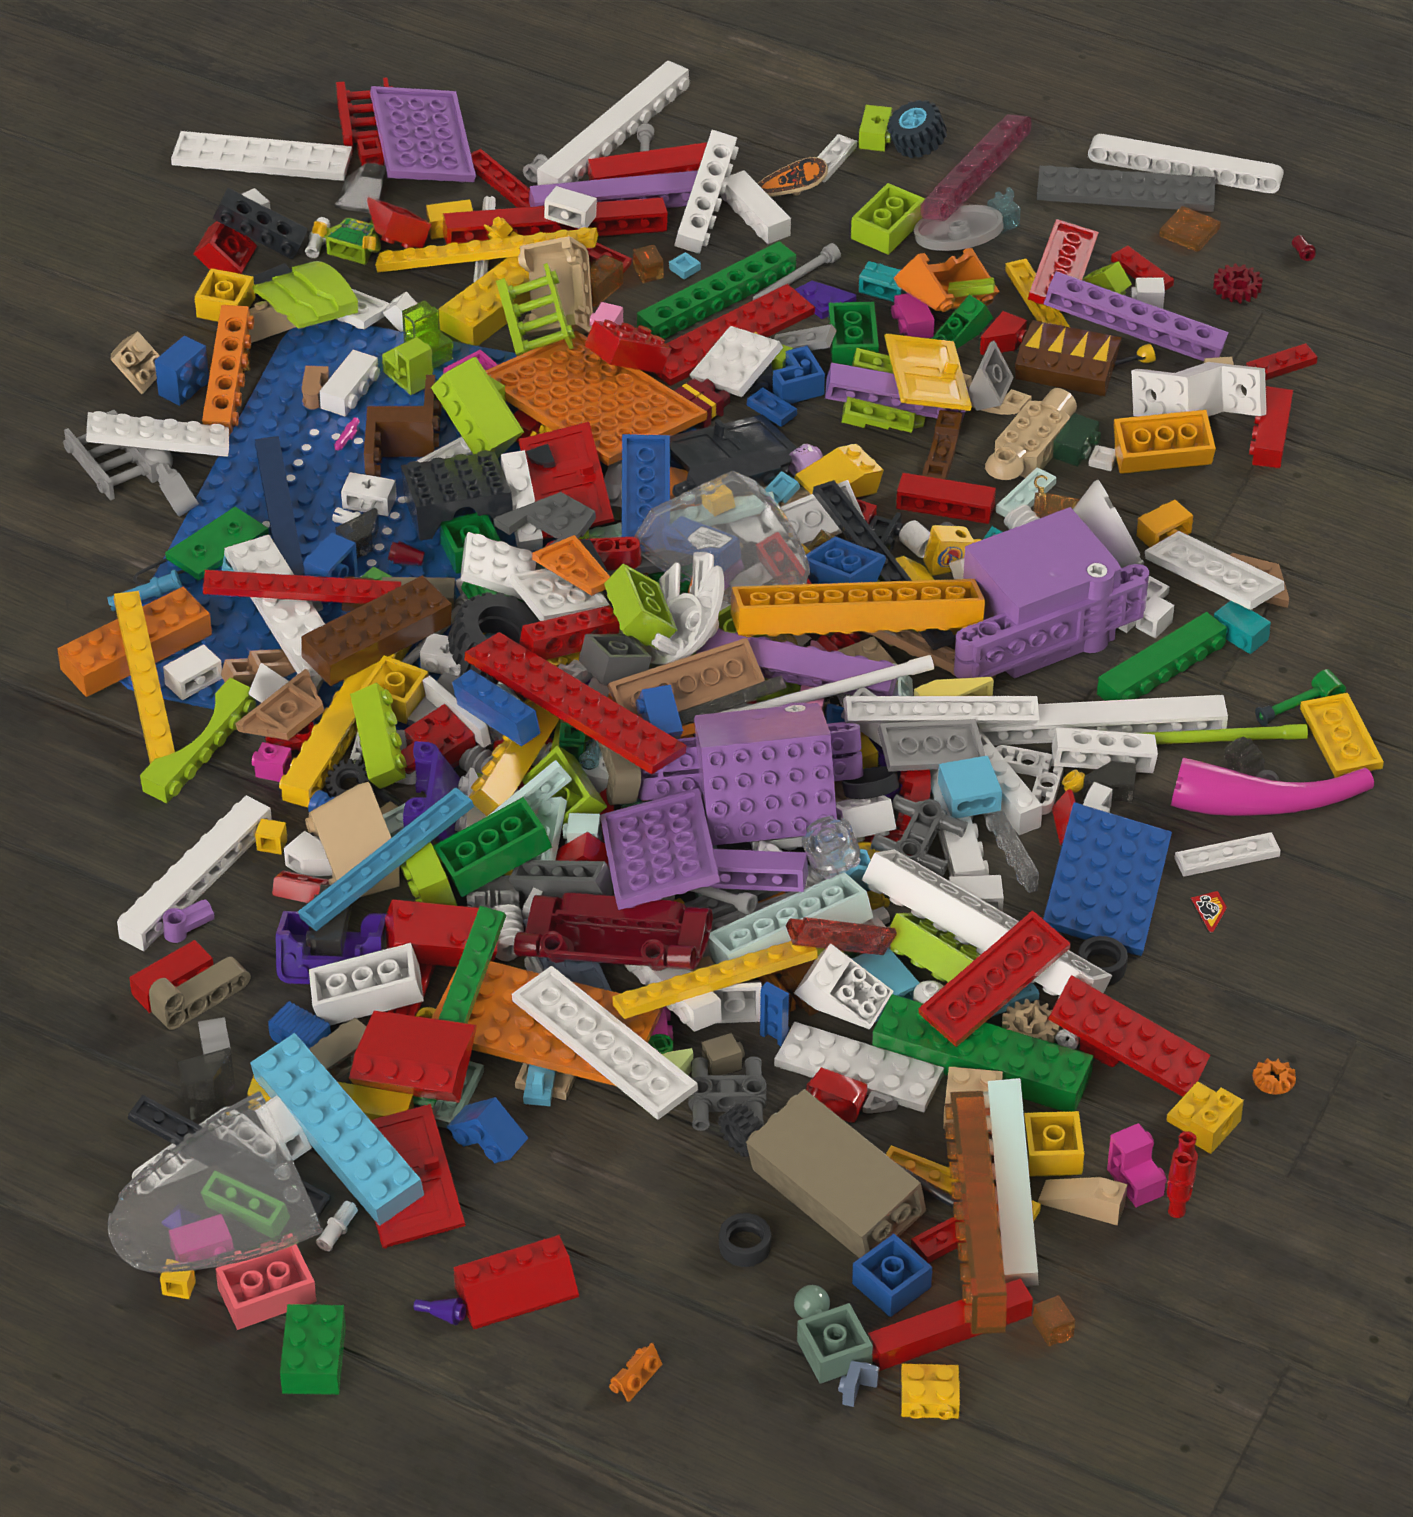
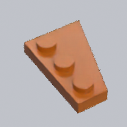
(573, 563)

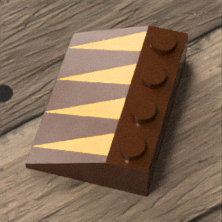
(1067, 358)

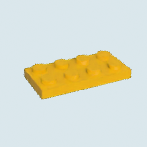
(1341, 734)

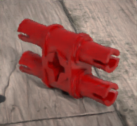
(1182, 1174)

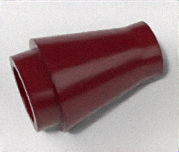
(404, 554)

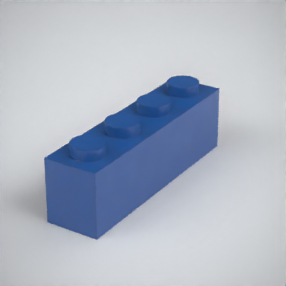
(496, 707)

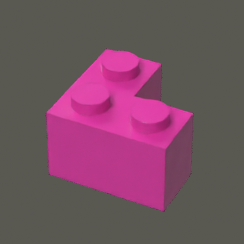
(1132, 1164)

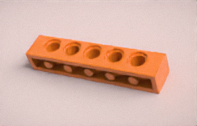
(231, 319)

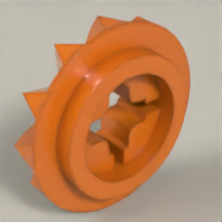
(1268, 1082)

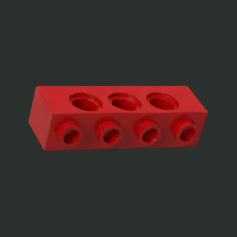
(567, 633)

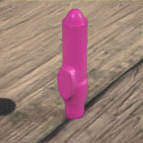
(348, 433)

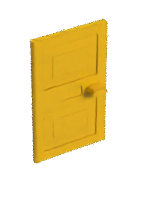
(927, 372)

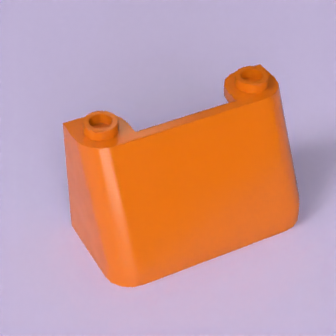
(931, 281)

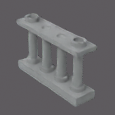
(97, 471)

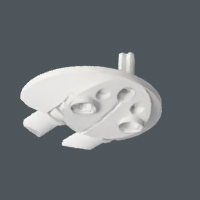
(692, 612)

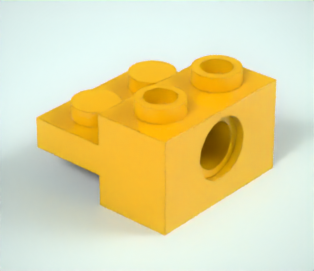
(1207, 1115)

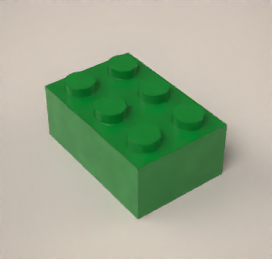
(854, 329)
(312, 1349)

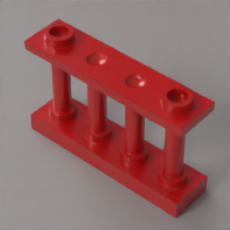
(346, 110)

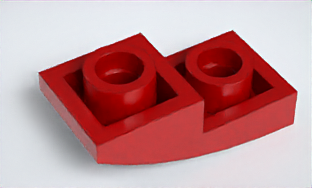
(838, 640)

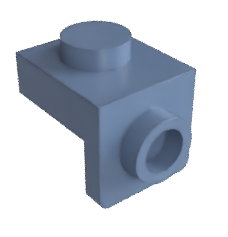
(858, 1373)

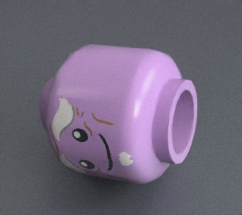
(803, 457)

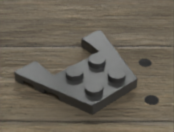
(555, 515)

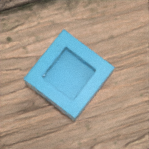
(684, 265)

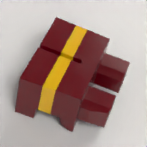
(704, 396)

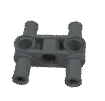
(921, 832)
(723, 1092)

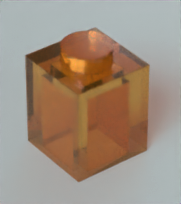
(648, 263)
(1054, 1321)

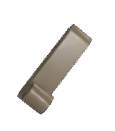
(623, 778)
(183, 1003)

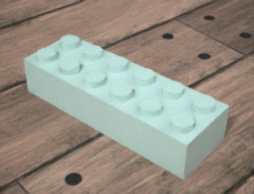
(831, 899)

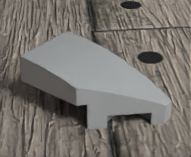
(879, 1102)

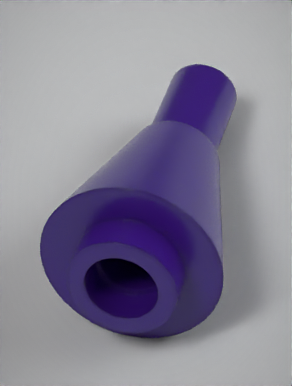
(447, 1309)

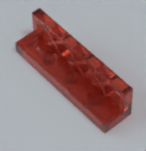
(842, 935)

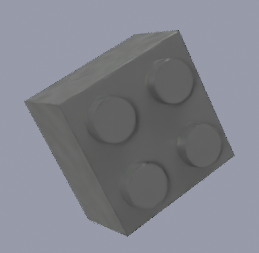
(613, 657)

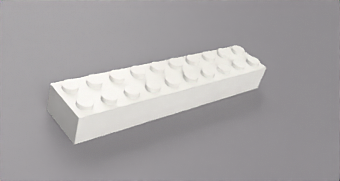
(965, 915)

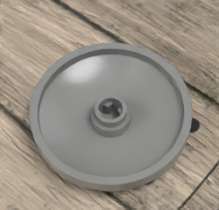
(963, 229)

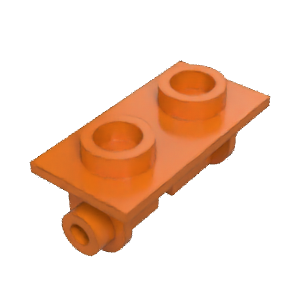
(640, 1370)

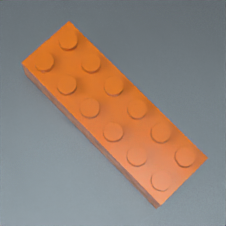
(100, 656)

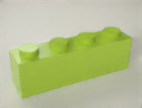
(378, 735)

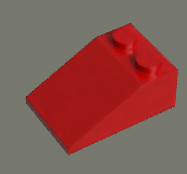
(398, 224)

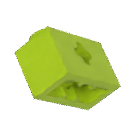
(874, 129)

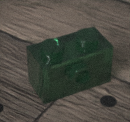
(1076, 440)

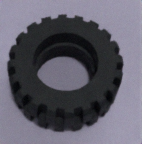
(486, 615)

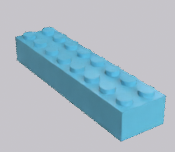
(338, 1129)

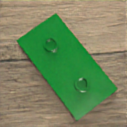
(206, 547)

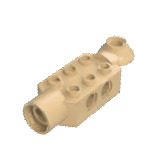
(1031, 436)

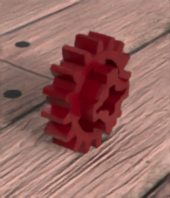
(1237, 283)

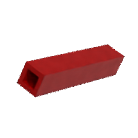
(939, 1328)

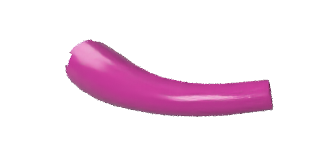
(1231, 793)

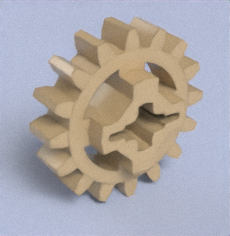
(1030, 1020)

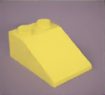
(957, 687)

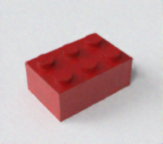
(628, 346)

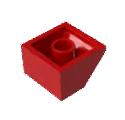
(224, 249)

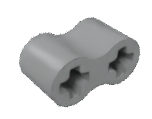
(213, 1035)

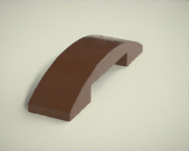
(943, 445)

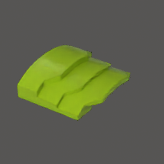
(309, 294)
(862, 412)

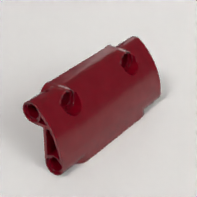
(596, 931)

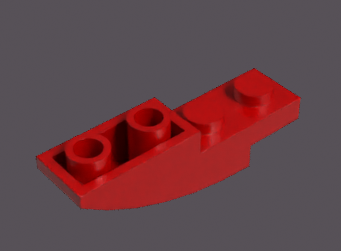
(915, 787)

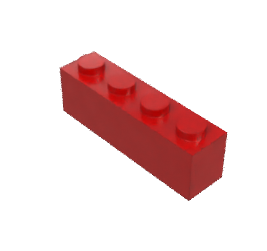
(1272, 428)
(946, 498)

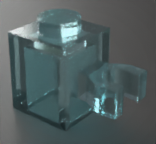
(1007, 207)

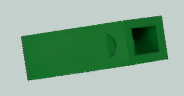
(965, 322)

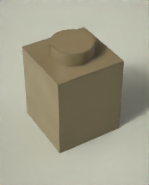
(723, 1054)

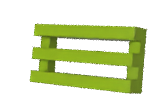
(972, 287)

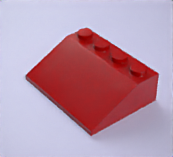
(414, 1056)

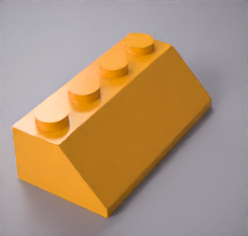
(1163, 441)

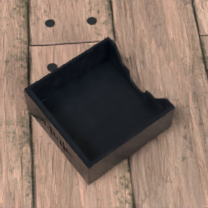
(443, 486)

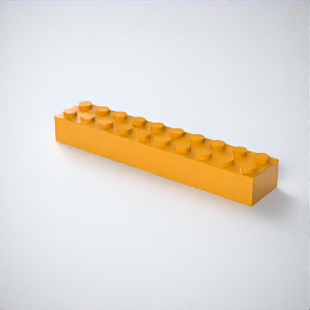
(856, 607)

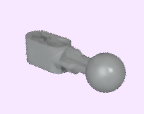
(171, 482)

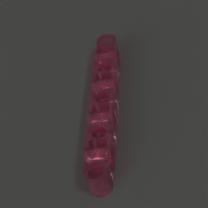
(976, 167)

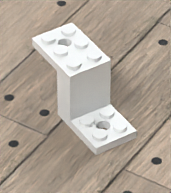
(1202, 387)

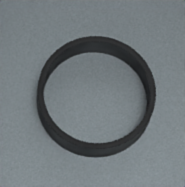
(873, 783)

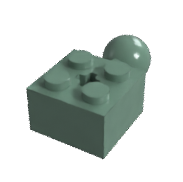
(829, 1336)

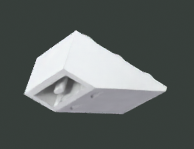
(843, 988)

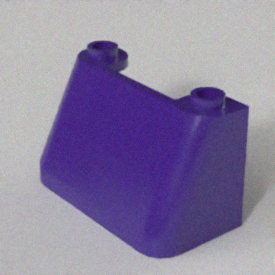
(435, 779)
(295, 959)

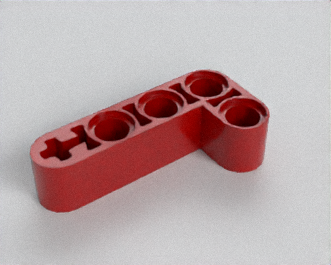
(617, 551)

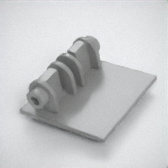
(494, 893)

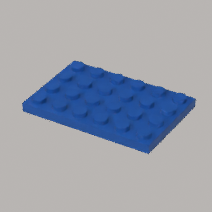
(1107, 877)

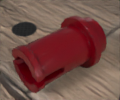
(1306, 251)

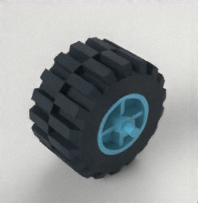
(917, 128)

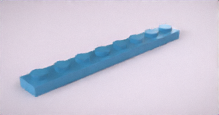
(385, 859)

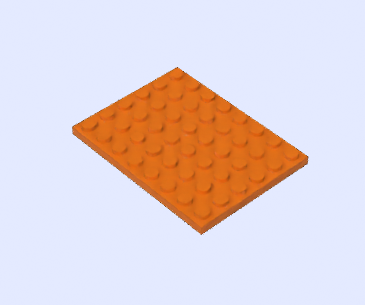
(579, 387)

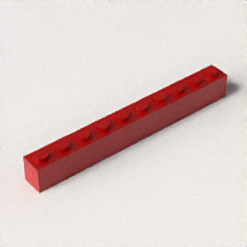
(610, 219)

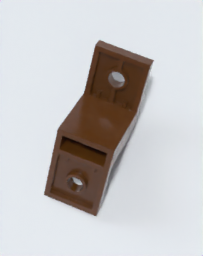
(401, 430)

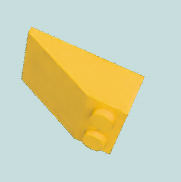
(841, 465)

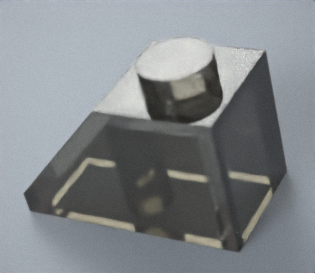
(362, 531)
(1115, 775)

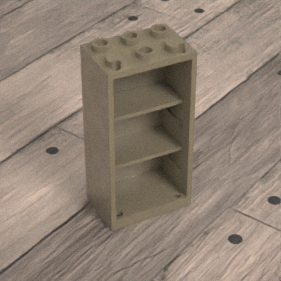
(835, 1174)

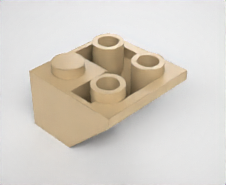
(136, 361)

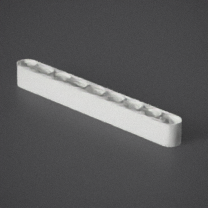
(1178, 161)

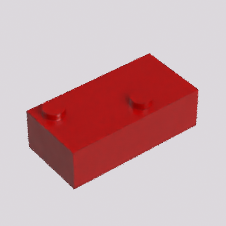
(434, 930)

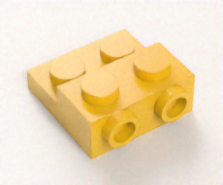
(930, 1391)

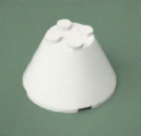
(1106, 524)

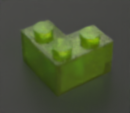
(422, 322)

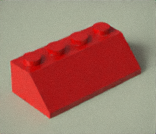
(516, 1282)

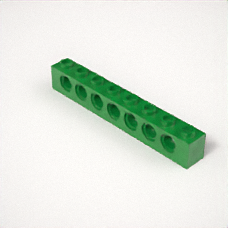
(718, 291)

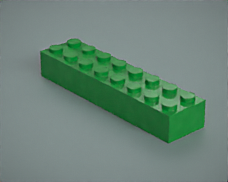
(1047, 1071)

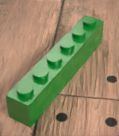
(1163, 659)

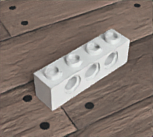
(1096, 748)

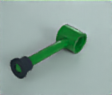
(1323, 685)

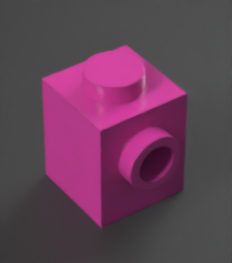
(271, 761)

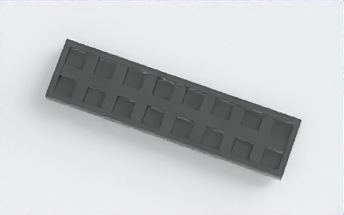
(1126, 188)

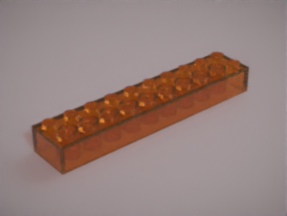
(976, 1213)

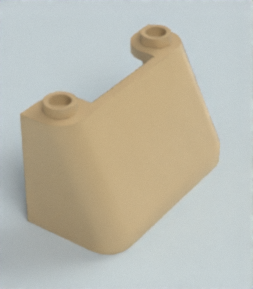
(572, 267)
(351, 831)

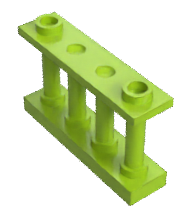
(513, 311)

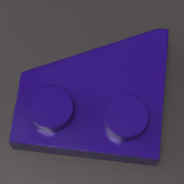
(821, 295)

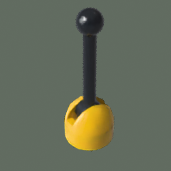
(1144, 354)

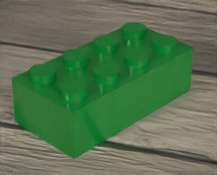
(492, 846)

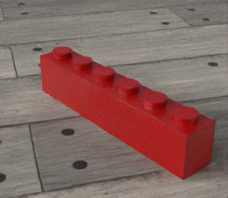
(649, 162)

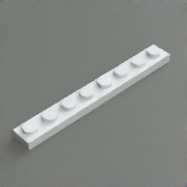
(938, 708)

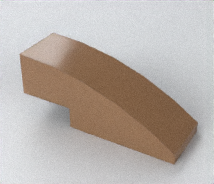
(245, 669)

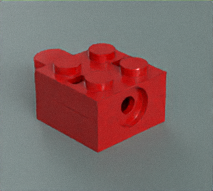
(444, 731)

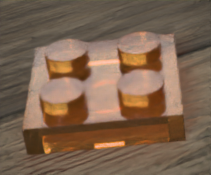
(1190, 228)

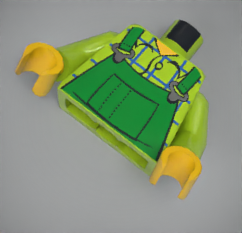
(350, 239)

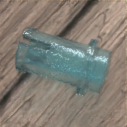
(590, 759)

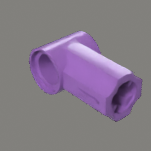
(180, 921)

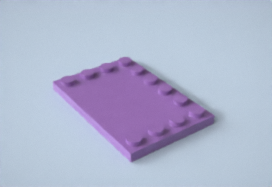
(422, 134)
(659, 849)

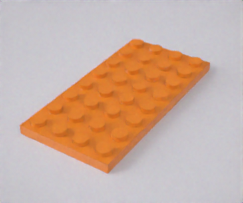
(515, 1035)

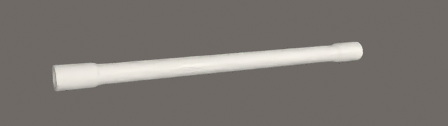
(909, 668)

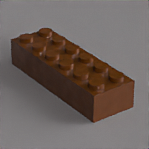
(376, 630)

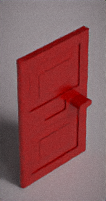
(576, 470)
(419, 1143)

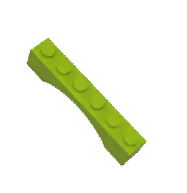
(170, 773)

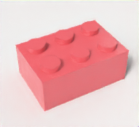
(265, 1286)

